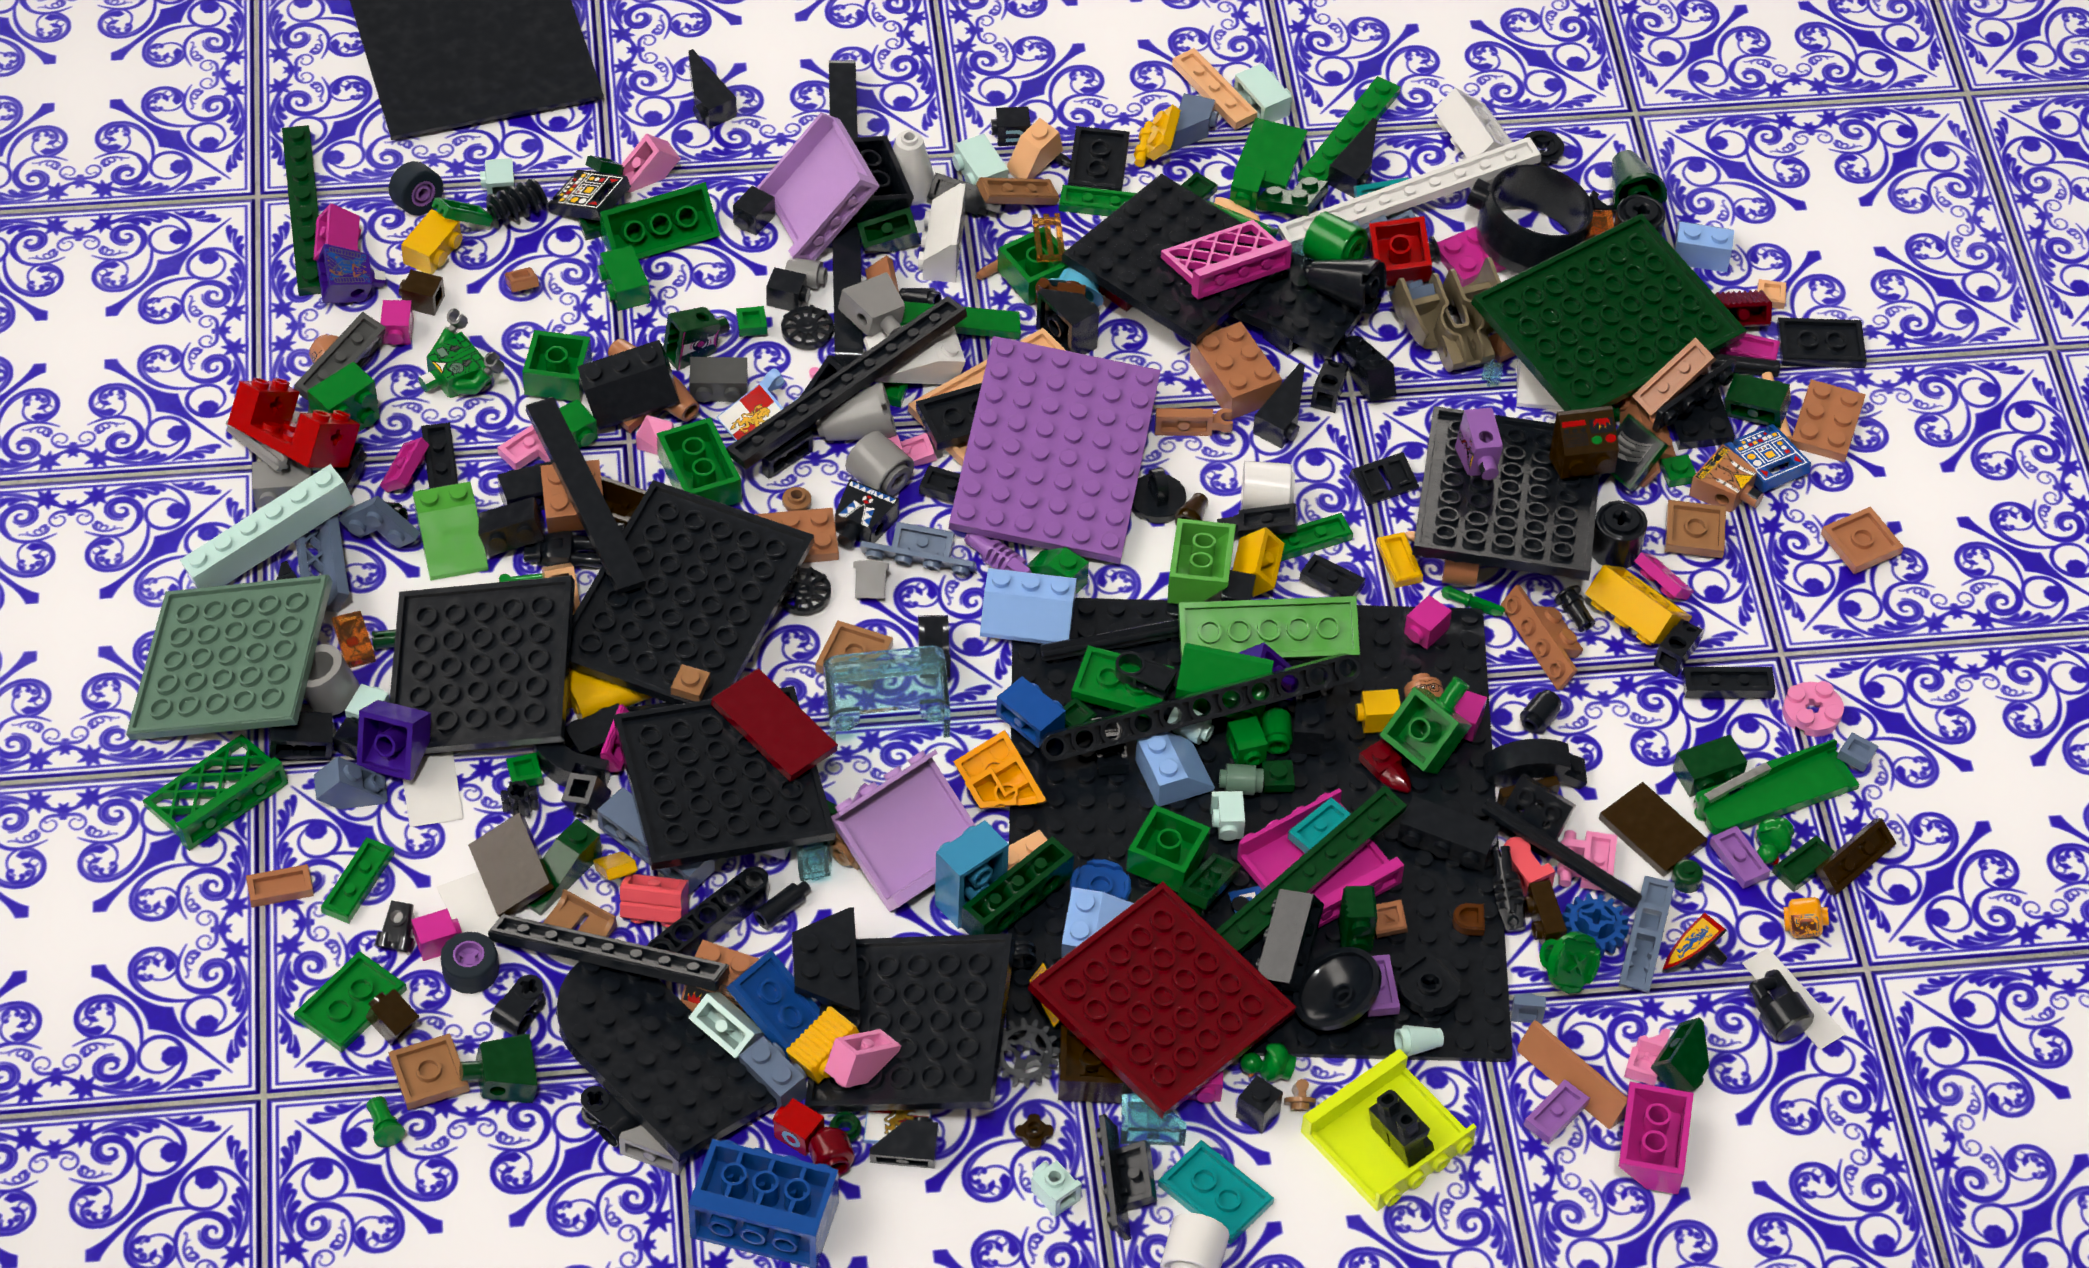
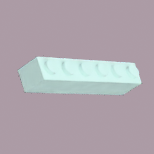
(268, 529)

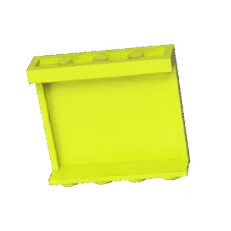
(1344, 1133)

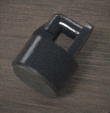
(1787, 1013)

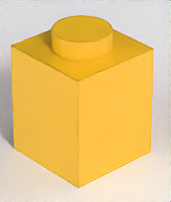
(1377, 709)

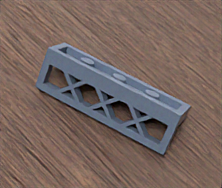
(327, 561)

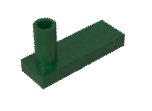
(1208, 882)

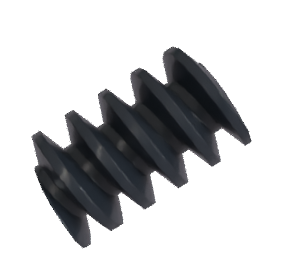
(516, 201)

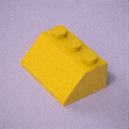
(1634, 604)

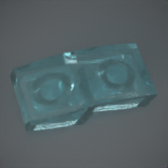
(814, 861)

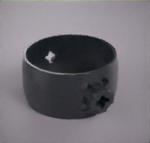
(1535, 189)

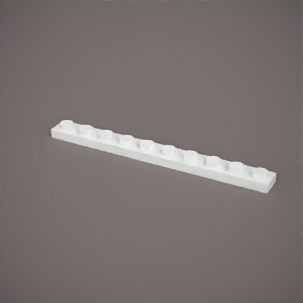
(1421, 188)

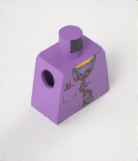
(1479, 443)

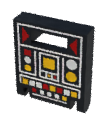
(581, 191)

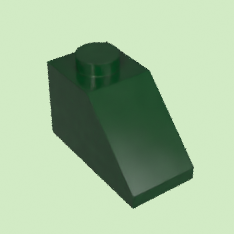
(890, 232)
(1684, 1057)

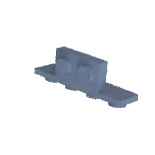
(920, 545)

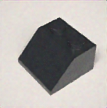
(1068, 319)

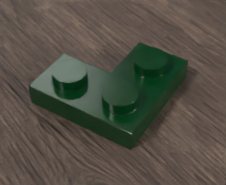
(1296, 201)

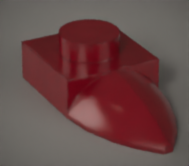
(1386, 766)

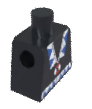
(864, 514)

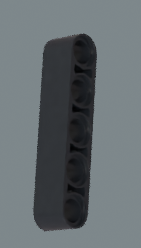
(716, 909)

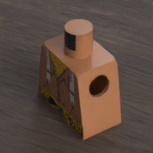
(1726, 481)

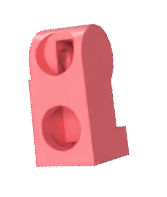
(1527, 865)

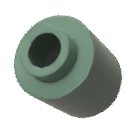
(1242, 778)

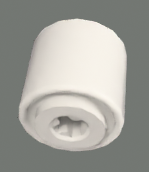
(1266, 484)
(1195, 1242)

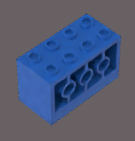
(764, 1203)

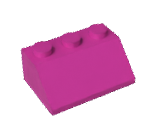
(1656, 1136)

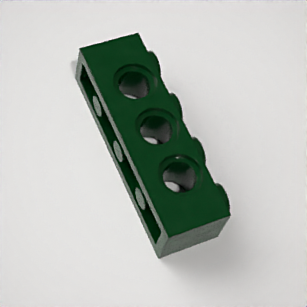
(1018, 889)

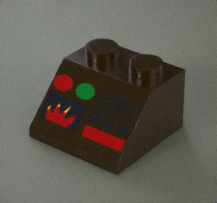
(1584, 442)

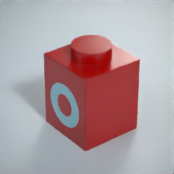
(797, 1125)

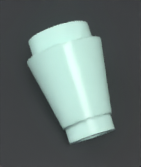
(1417, 1039)

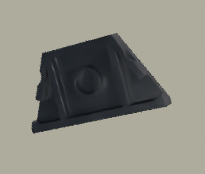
(827, 961)

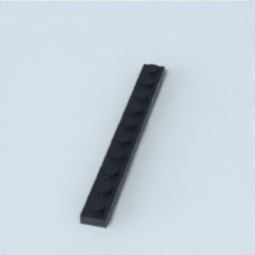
(846, 382)

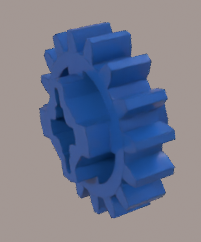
(1598, 920)

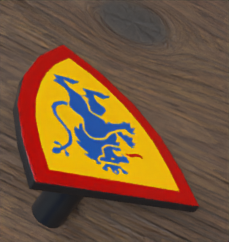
(1697, 944)

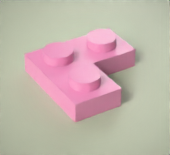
(522, 449)

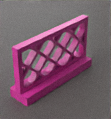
(1229, 269)

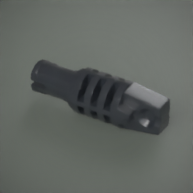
(1508, 891)

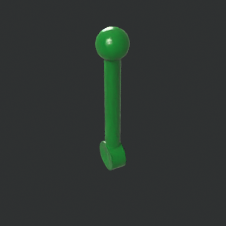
(505, 577)

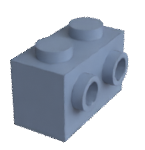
(771, 1068)

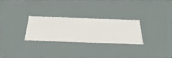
(1823, 1028)

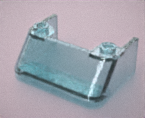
(886, 683)

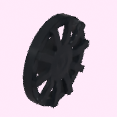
(807, 327)
(804, 592)

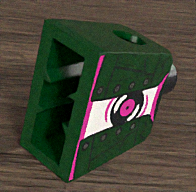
(692, 335)

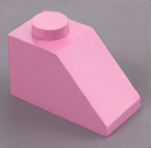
(649, 162)
(860, 1057)

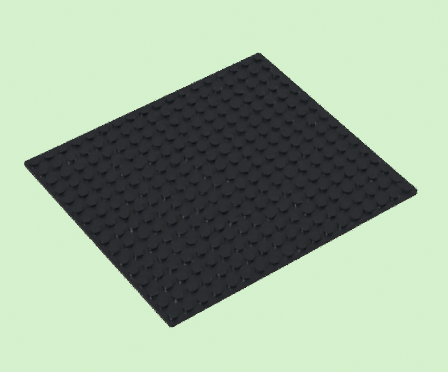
(1105, 812)

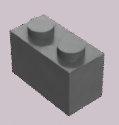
(718, 378)

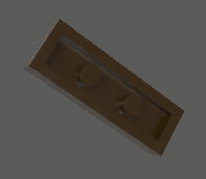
(1855, 856)

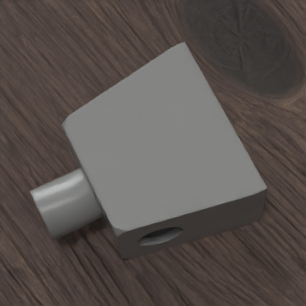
(873, 305)

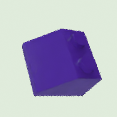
(392, 738)

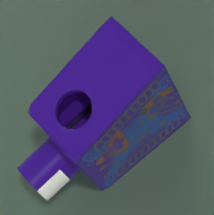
(346, 275)

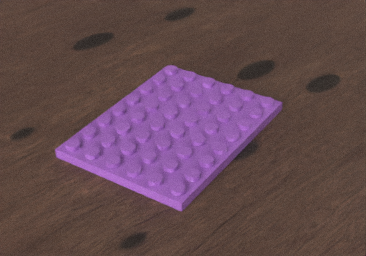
(1055, 449)

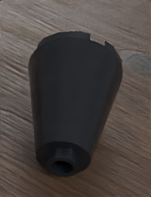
(1349, 281)

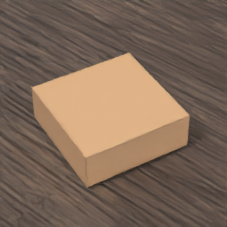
(1775, 291)

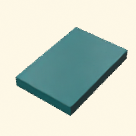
(1216, 1188)

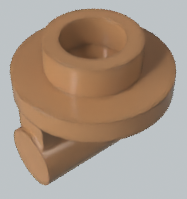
(1300, 1101)

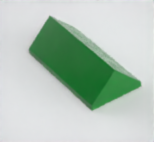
(661, 222)

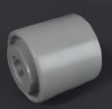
(879, 463)
(330, 681)

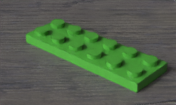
(1288, 626)

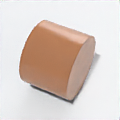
(1460, 573)

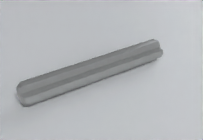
(268, 455)

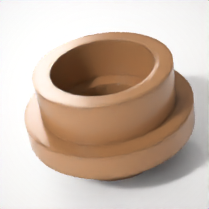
(796, 499)

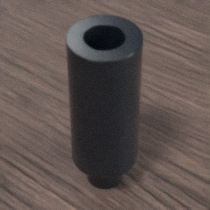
(781, 904)

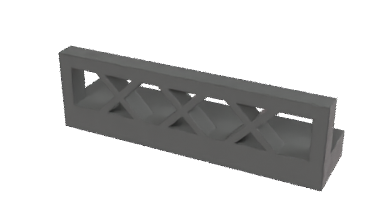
(355, 344)

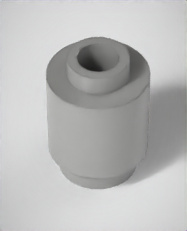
(813, 269)

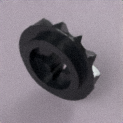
(1547, 140)

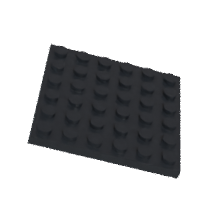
(1127, 260)
(486, 661)
(710, 791)
(944, 1009)

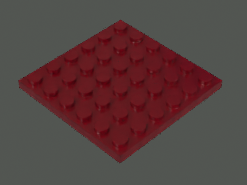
(1162, 999)

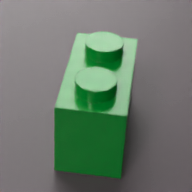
(624, 278)

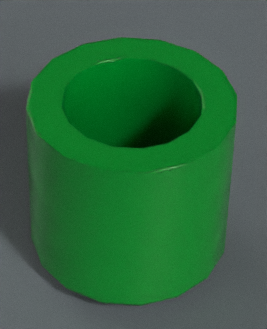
(1334, 238)

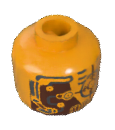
(1805, 917)

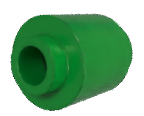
(1277, 730)

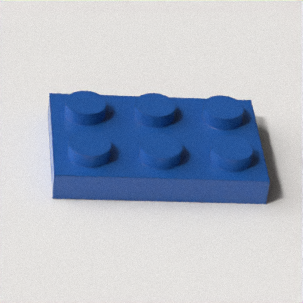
(770, 1001)

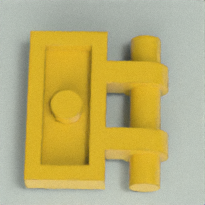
(1157, 136)

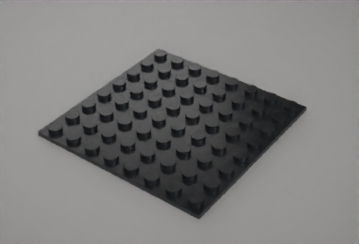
(472, 60)

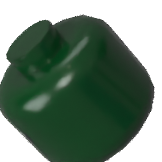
(1687, 876)

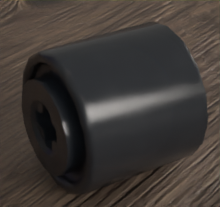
(1637, 204)
(1619, 534)

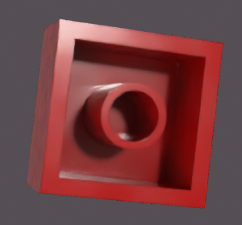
(1402, 248)

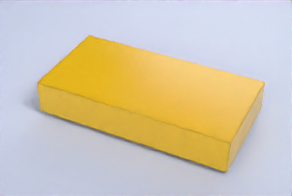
(1399, 560)
(615, 865)

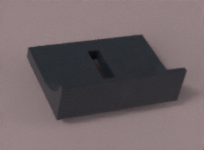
(1373, 485)

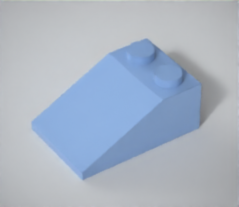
(1087, 914)

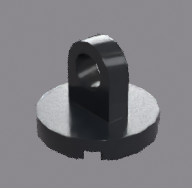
(1158, 497)

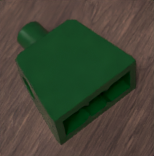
(503, 1069)

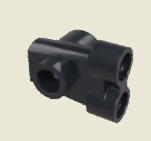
(397, 935)

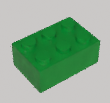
(699, 462)

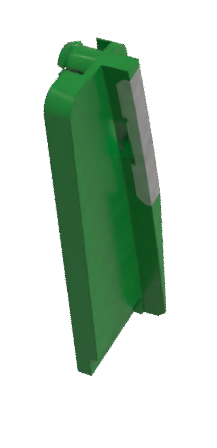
(1776, 788)

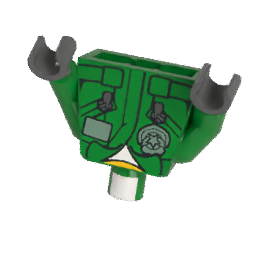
(457, 364)

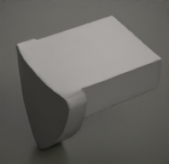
(870, 579)

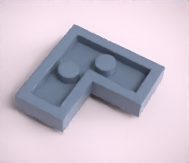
(379, 516)

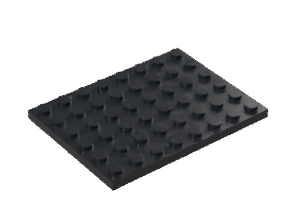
(1516, 520)
(705, 597)

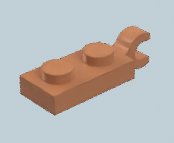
(1191, 421)

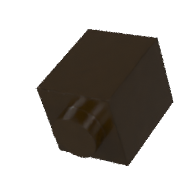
(423, 290)
(391, 1015)

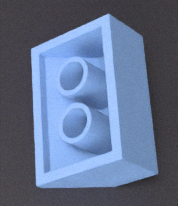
(1027, 606)

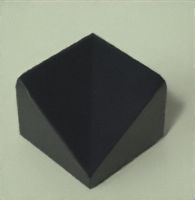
(346, 738)

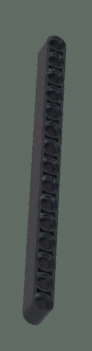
(847, 243)

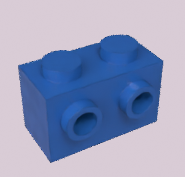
(1030, 710)

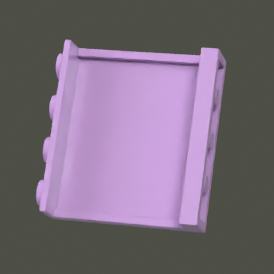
(819, 186)
(901, 827)

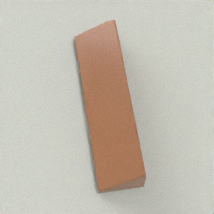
(1561, 1063)

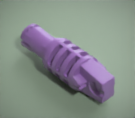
(996, 553)

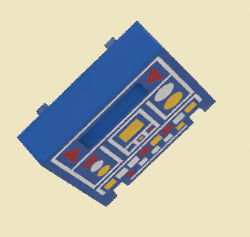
(1767, 450)

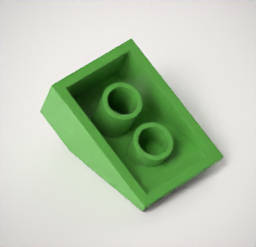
(450, 530)

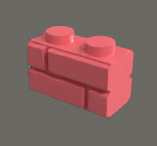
(653, 899)

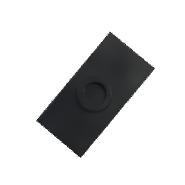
(788, 453)

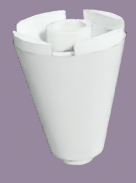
(915, 164)

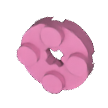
(1818, 695)

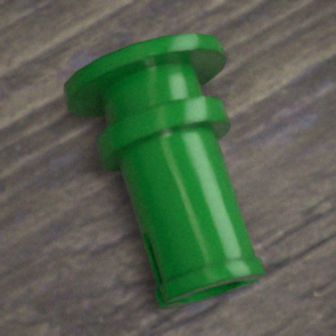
(385, 1127)

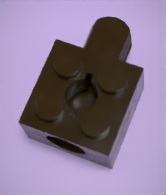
(1075, 1082)

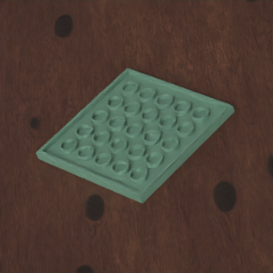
(230, 658)

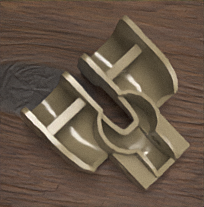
(1433, 327)

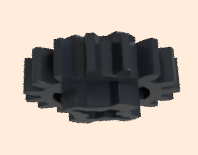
(1036, 1058)

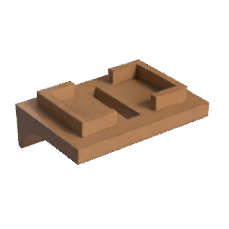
(571, 911)

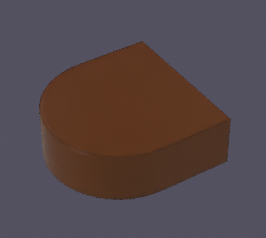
(1469, 919)

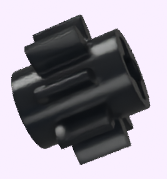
(519, 798)

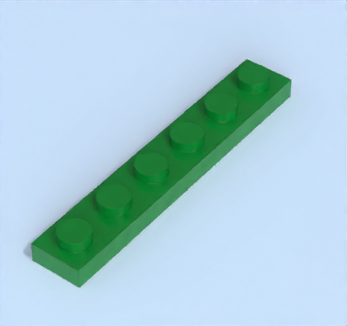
(1370, 105)

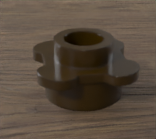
(1032, 1139)

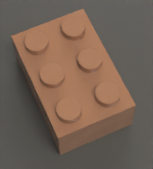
(1235, 369)

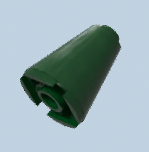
(1635, 177)

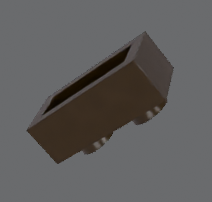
(1544, 912)

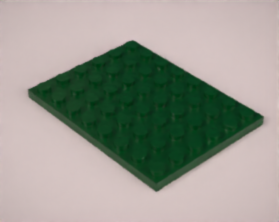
(1606, 315)

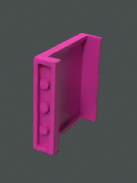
(1270, 853)

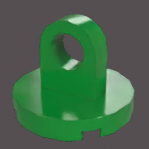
(1570, 961)

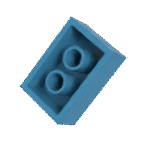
(968, 868)

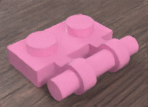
(1596, 848)

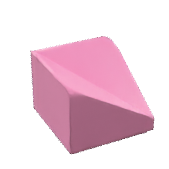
(646, 436)

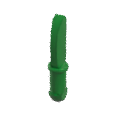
(1473, 601)

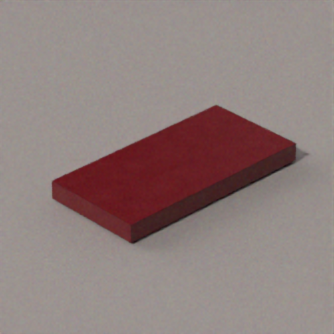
(774, 724)

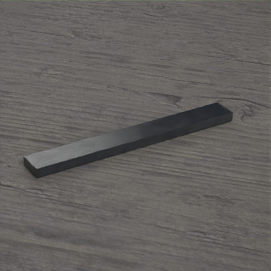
(585, 496)
(609, 952)

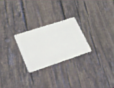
(433, 791)
(469, 903)

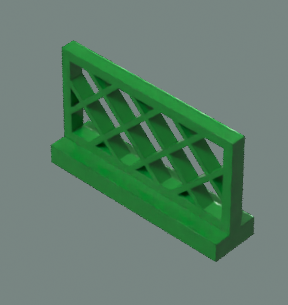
(227, 802)

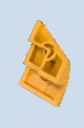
(998, 775)

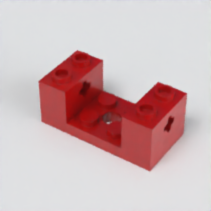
(318, 438)

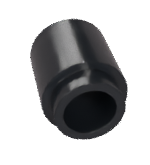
(1540, 711)

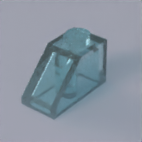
(1141, 1123)

